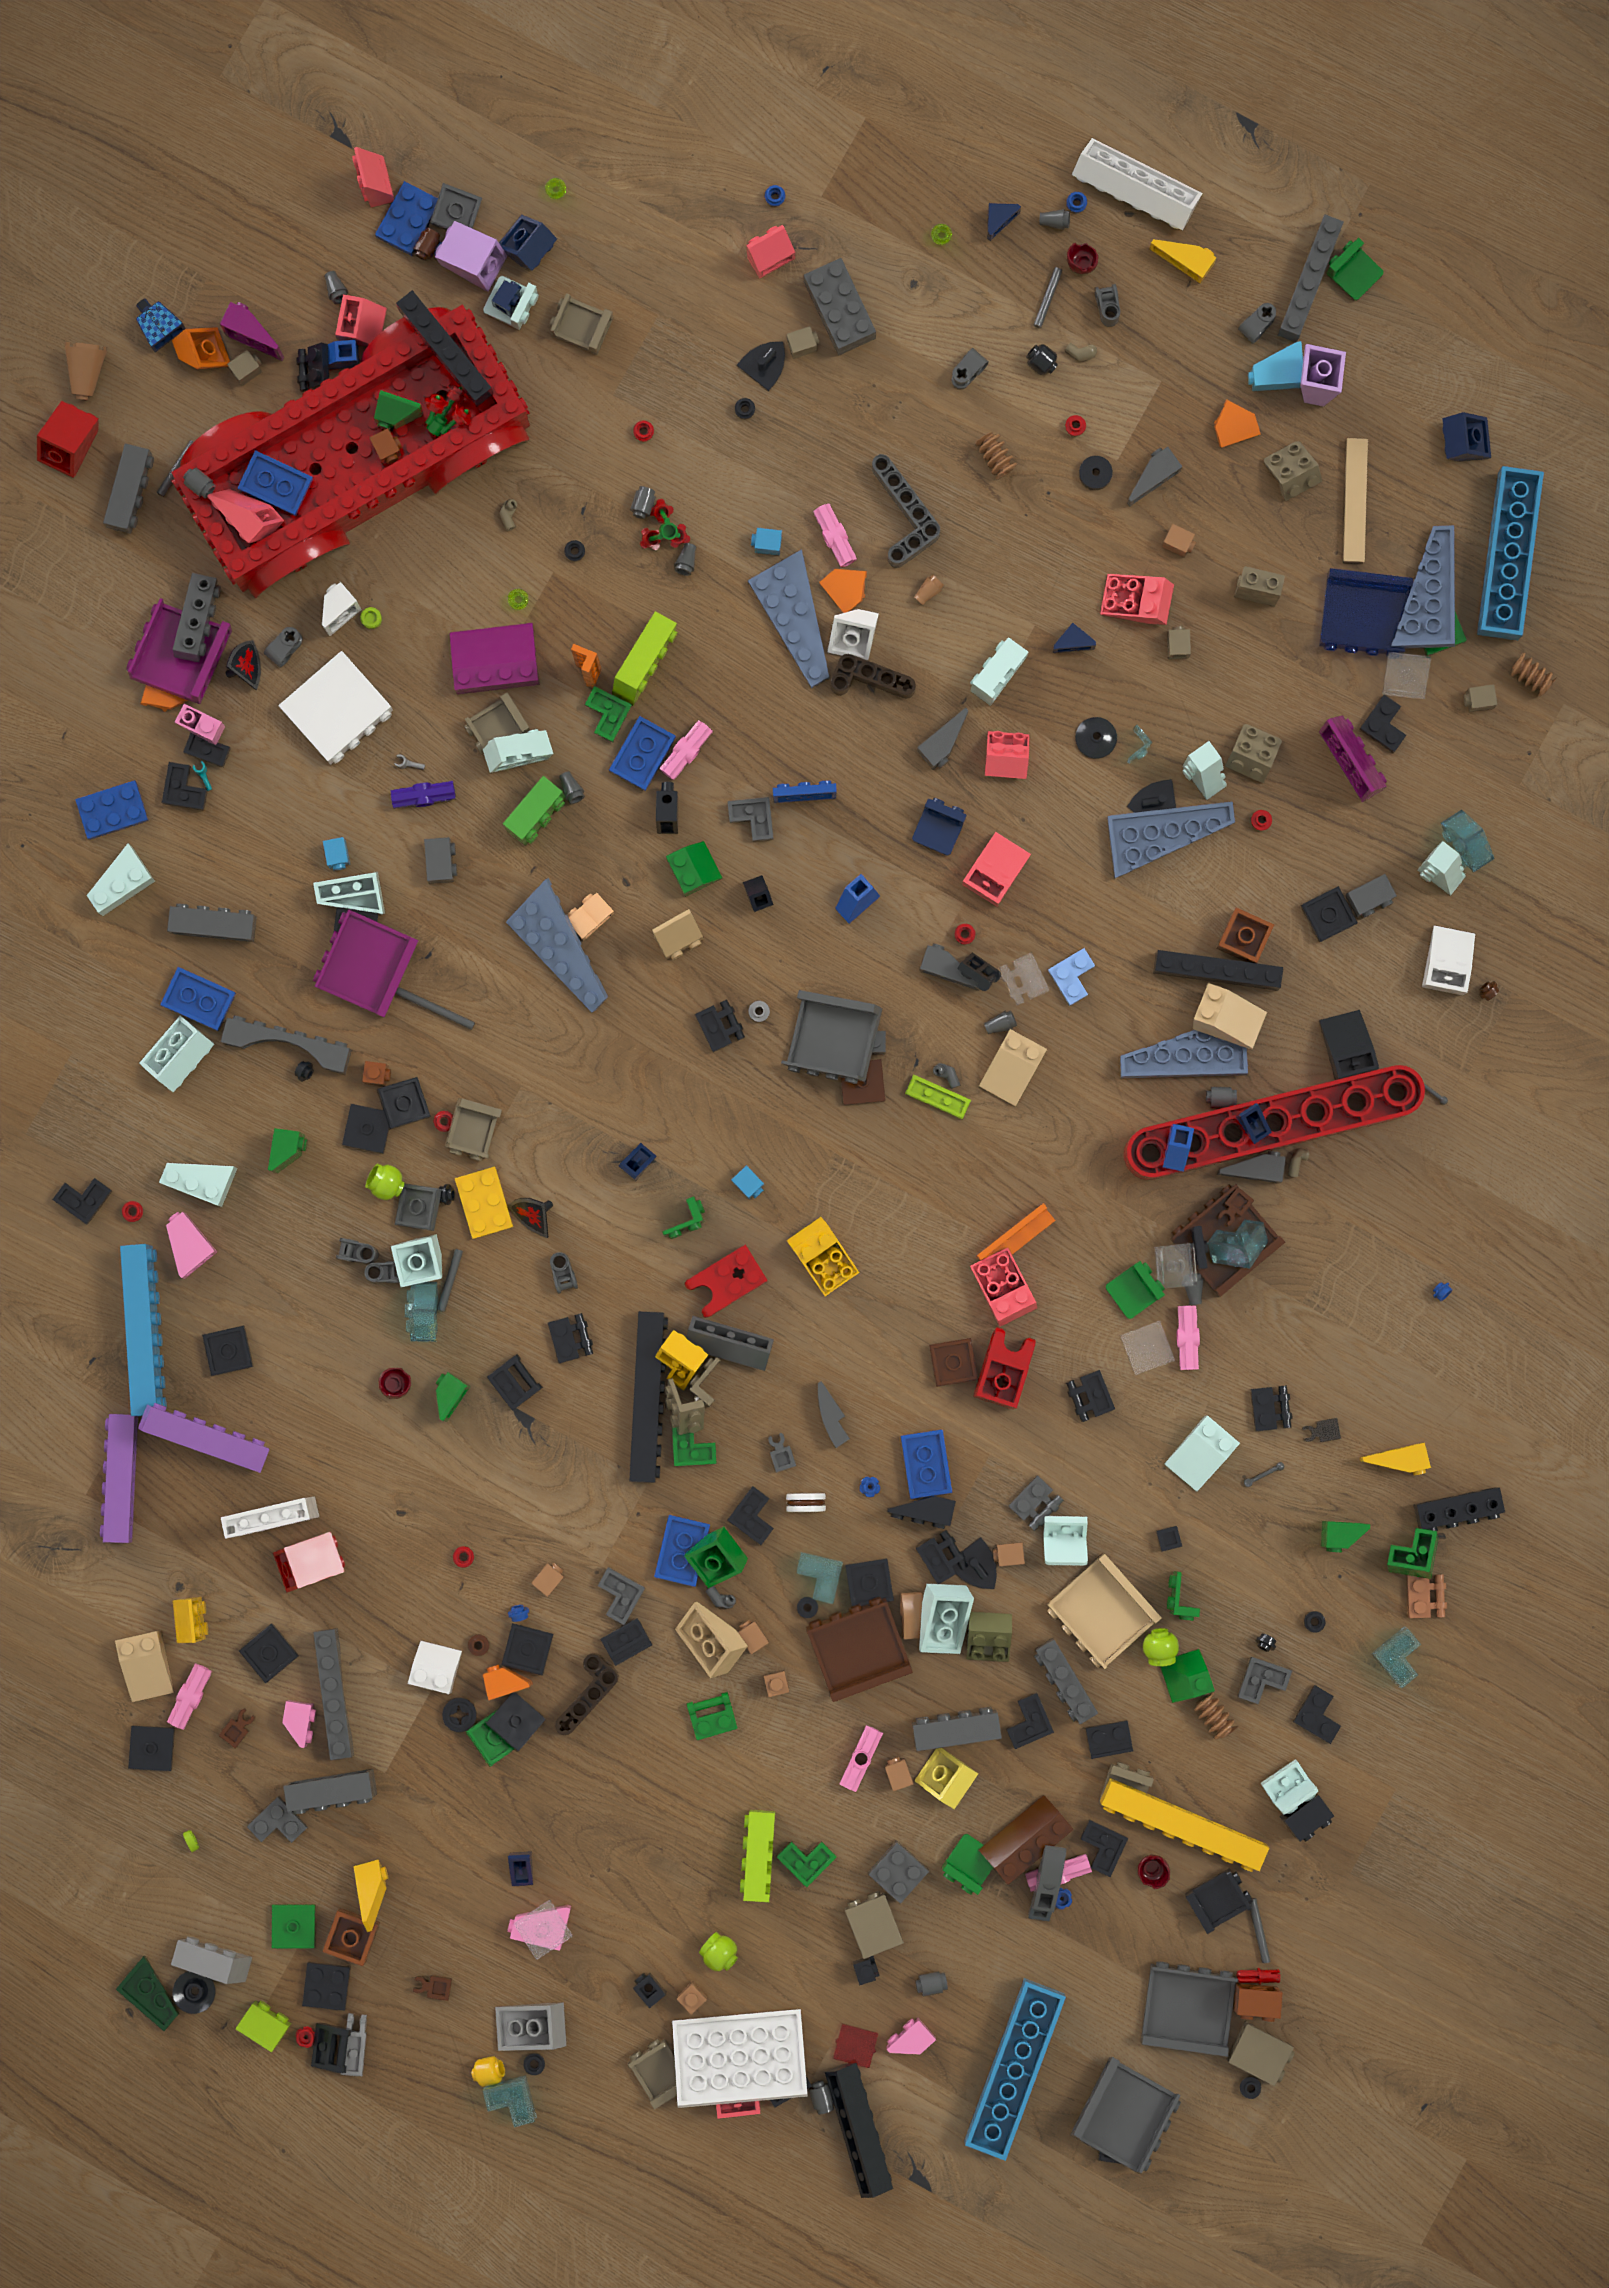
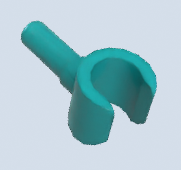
(202, 773)

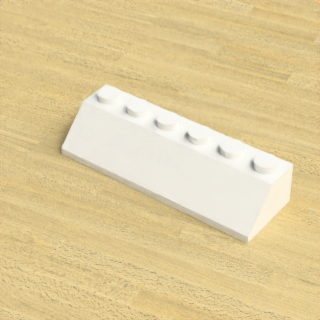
(1136, 184)

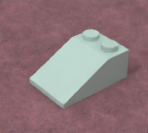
(1202, 1453)
(944, 1618)

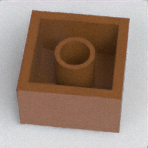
(1245, 936)
(349, 1938)
(1257, 2001)

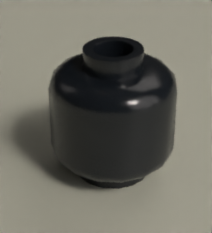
(1042, 359)

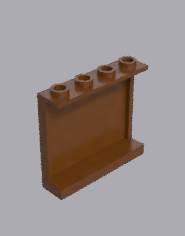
(1222, 1276)
(859, 1649)

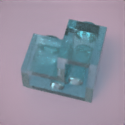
(1468, 840)
(1240, 1247)
(422, 1312)
(827, 1574)
(1392, 1656)
(514, 2094)

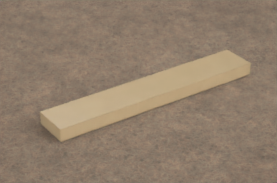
(1355, 500)

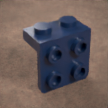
(939, 826)

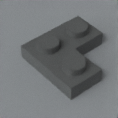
(757, 812)
(626, 1593)
(1261, 1673)
(277, 1817)

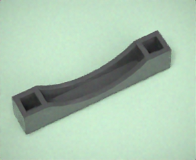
(1310, 278)
(243, 1035)
(332, 1691)

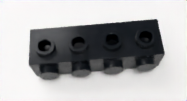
(1460, 1508)

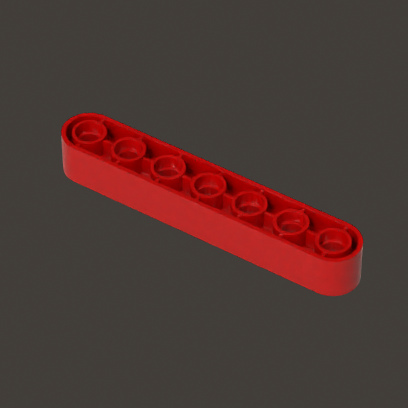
(1295, 1126)

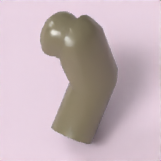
(1081, 354)
(507, 512)
(1296, 1161)

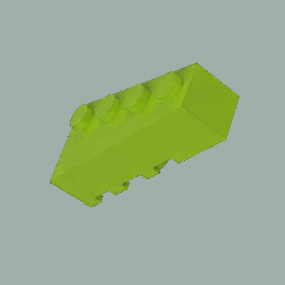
(643, 658)
(759, 1855)

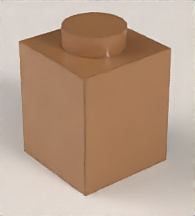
(1179, 541)
(1009, 1554)
(548, 1578)
(752, 1636)
(776, 1683)
(898, 1773)
(692, 1997)

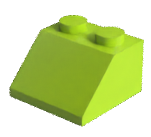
(264, 2025)

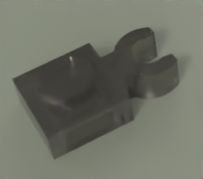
(1325, 1430)

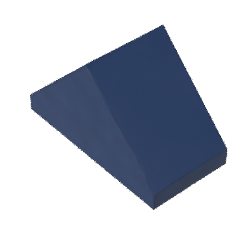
(999, 217)
(1074, 640)
(1254, 1123)
(637, 1161)
(521, 1868)

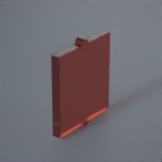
(855, 2045)

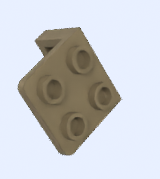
(1293, 469)
(1254, 753)
(697, 1381)
(684, 1417)
(1122, 1773)

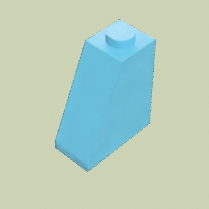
(1279, 370)

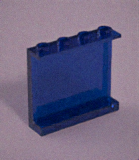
(1363, 611)

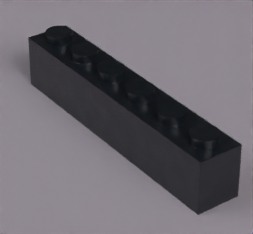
(444, 348)
(1218, 970)
(859, 2130)

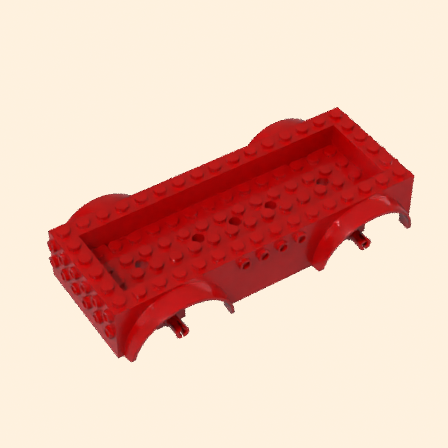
(332, 421)

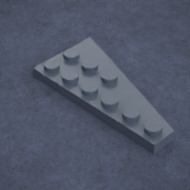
(789, 605)
(1153, 834)
(552, 937)
(1186, 1056)

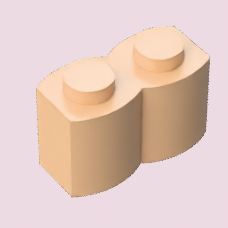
(590, 915)

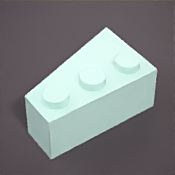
(998, 670)
(517, 750)
(1204, 769)
(1443, 868)
(120, 881)
(352, 892)
(201, 1181)

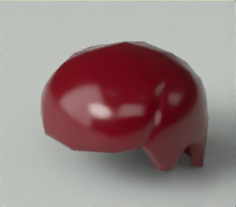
(1082, 258)
(394, 1383)
(1154, 1871)

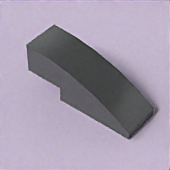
(831, 1415)

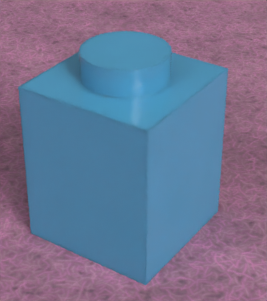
(767, 541)
(336, 853)
(748, 1183)

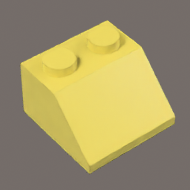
(946, 1777)

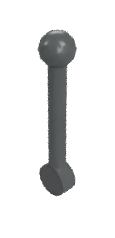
(1443, 1100)
(1248, 1482)

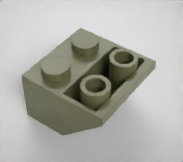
(989, 1636)

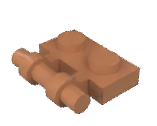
(1419, 1596)

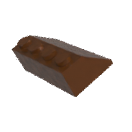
(1024, 1839)

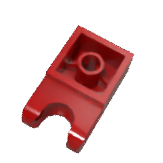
(722, 1283)
(1007, 1365)

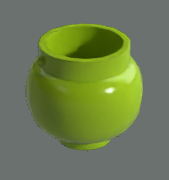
(385, 1182)
(1161, 1647)
(719, 1952)

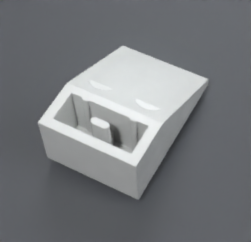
(1449, 961)

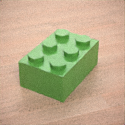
(534, 811)

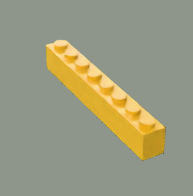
(1184, 1824)

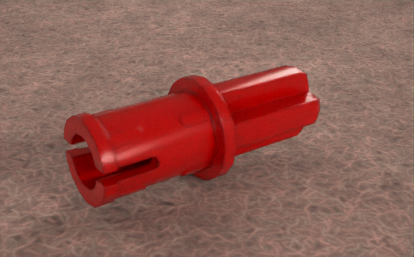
(1258, 1976)

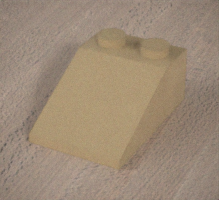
(678, 935)
(1228, 1017)
(1012, 1067)
(710, 1640)
(145, 1665)

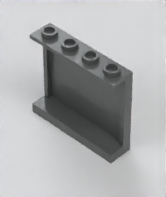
(833, 1037)
(1188, 2009)
(1126, 2116)

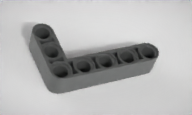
(908, 510)

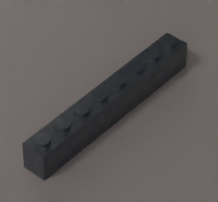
(647, 1398)

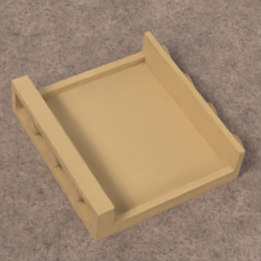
(1102, 1611)

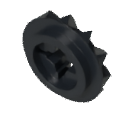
(453, 1722)

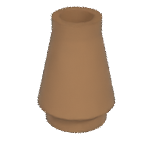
(929, 589)

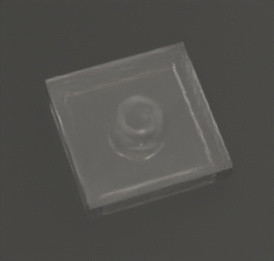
(1406, 675)
(1176, 1265)
(1147, 1348)
(543, 1929)

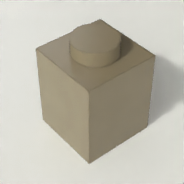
(802, 342)
(245, 367)
(1178, 643)
(1480, 698)

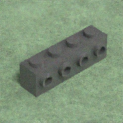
(128, 488)
(195, 617)
(212, 924)
(730, 1343)
(1066, 1681)

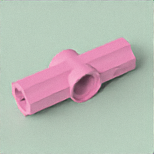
(835, 535)
(686, 750)
(1188, 1337)
(189, 1696)
(854, 1771)
(1072, 1868)

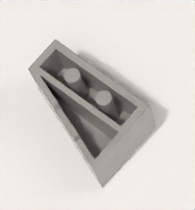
(211, 1961)

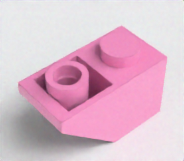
(200, 724)
(298, 1719)
(912, 2040)

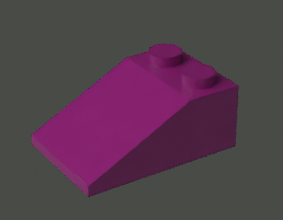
(243, 327)

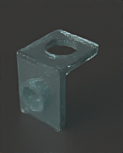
(1143, 750)

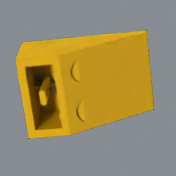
(823, 1256)
(190, 1620)

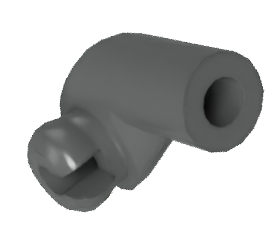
(947, 1072)
(720, 1600)

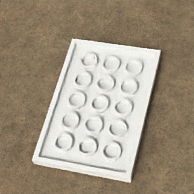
(739, 2058)

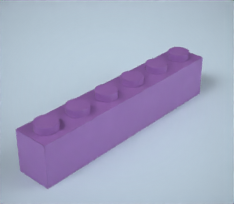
(204, 1438)
(120, 1478)

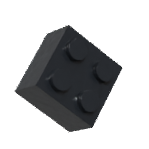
(1308, 1818)

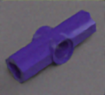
(423, 794)

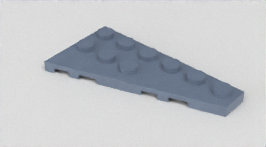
(1430, 606)

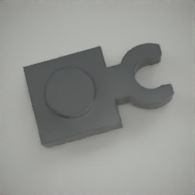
(782, 1456)

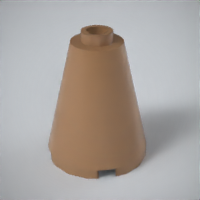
(84, 367)

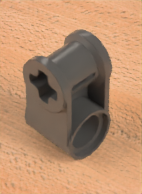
(1108, 301)
(1256, 324)
(970, 366)
(282, 648)
(353, 1251)
(387, 1272)
(563, 1274)

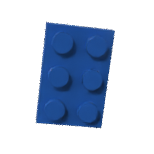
(406, 218)
(275, 483)
(642, 753)
(804, 792)
(111, 810)
(198, 999)
(926, 1464)
(678, 1539)

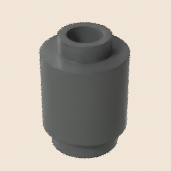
(198, 482)
(643, 502)
(1221, 1097)
(931, 1983)
(821, 2097)

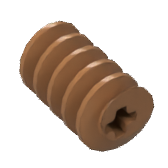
(995, 454)
(1532, 674)
(1214, 1716)

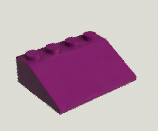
(494, 658)
(1352, 757)

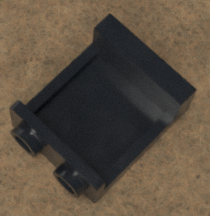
(1219, 1899)

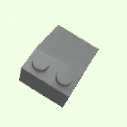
(531, 2027)

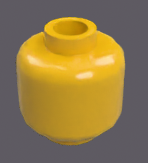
(488, 2071)

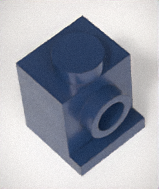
(507, 297)

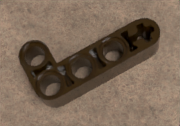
(874, 680)
(584, 1697)

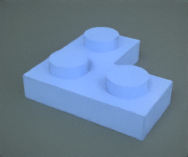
(1066, 975)

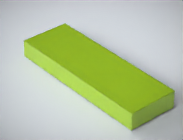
(937, 1097)

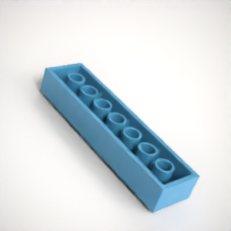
(1510, 553)
(142, 1327)
(1014, 2069)

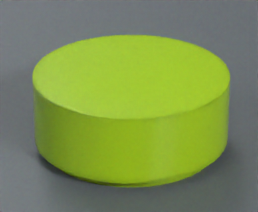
(371, 618)
(191, 1840)

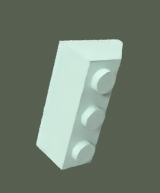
(176, 1053)

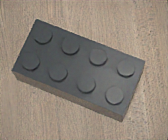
(839, 306)
(956, 1730)
(330, 1790)

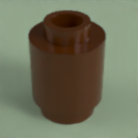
(426, 244)

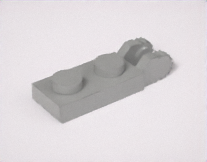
(356, 2047)

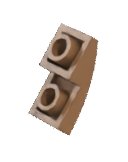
(911, 1614)

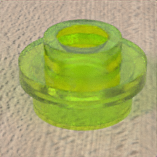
(552, 183)
(941, 228)
(515, 593)

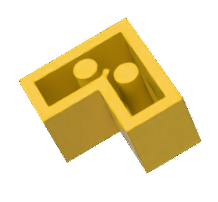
(682, 1358)

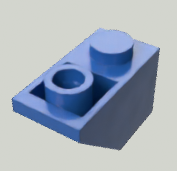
(343, 354)
(856, 898)
(1178, 1147)

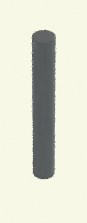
(1048, 297)
(167, 482)
(449, 1280)
(1259, 1932)

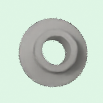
(759, 1018)

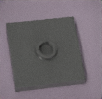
(455, 206)
(418, 1207)

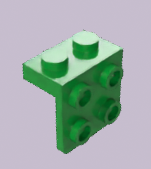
(1354, 270)
(696, 1208)
(1135, 1289)
(1184, 1612)
(967, 1865)

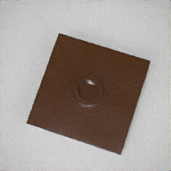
(865, 1092)
(953, 1362)

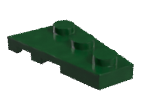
(148, 1994)

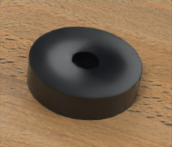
(1095, 463)

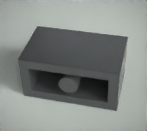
(440, 860)
(1370, 896)

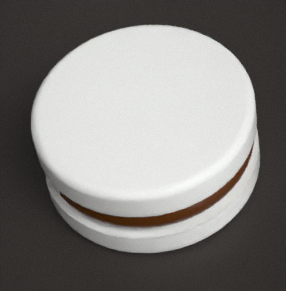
(806, 1502)

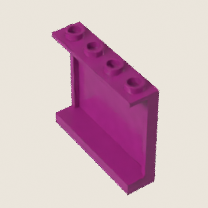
(155, 661)
(365, 962)

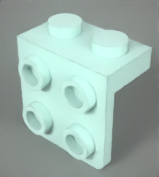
(521, 312)
(1065, 1540)
(1289, 1787)

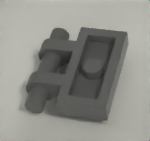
(1030, 1499)

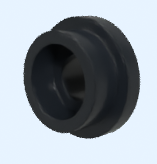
(744, 402)
(574, 544)
(304, 1071)
(447, 1194)
(807, 1600)
(1321, 1621)
(1266, 1642)
(531, 2070)
(1244, 2084)

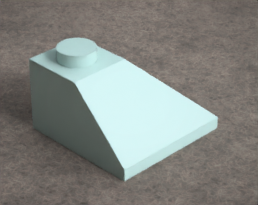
(418, 1260)

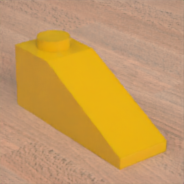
(1188, 258)
(1405, 1459)
(371, 1889)

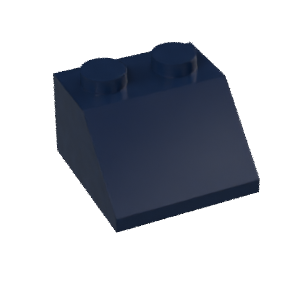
(527, 242)
(1466, 437)

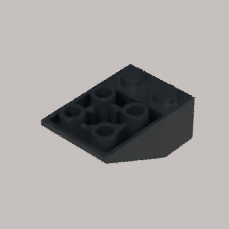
(1348, 1045)
(930, 1509)

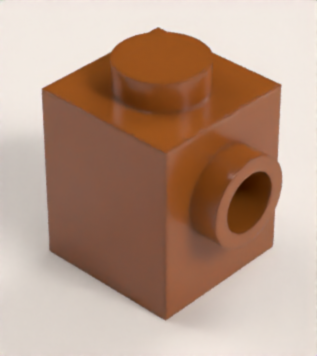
(386, 446)
(376, 1073)

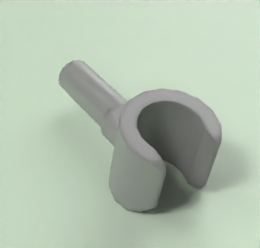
(406, 762)

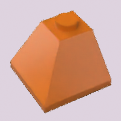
(201, 348)
(503, 1681)

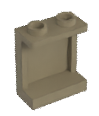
(580, 324)
(1259, 586)
(496, 721)
(472, 1129)
(873, 1924)
(1260, 2054)
(656, 2072)

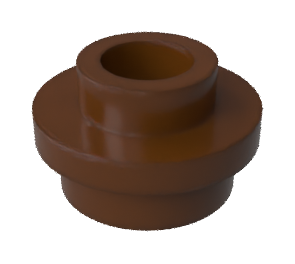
(1489, 990)
(485, 1645)

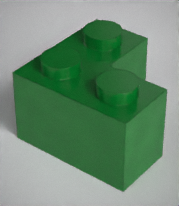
(1416, 1560)

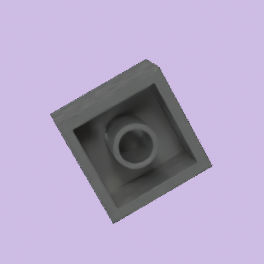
(898, 1871)

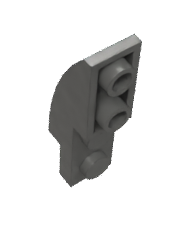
(1048, 1883)

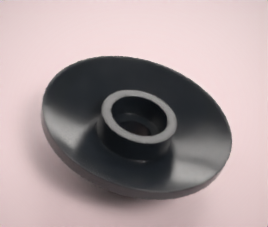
(1096, 748)
(186, 1999)

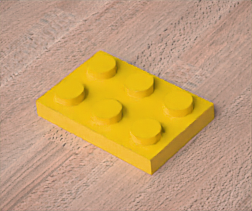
(484, 1202)

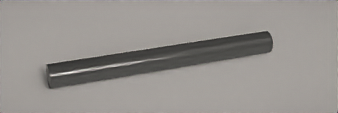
(435, 1008)

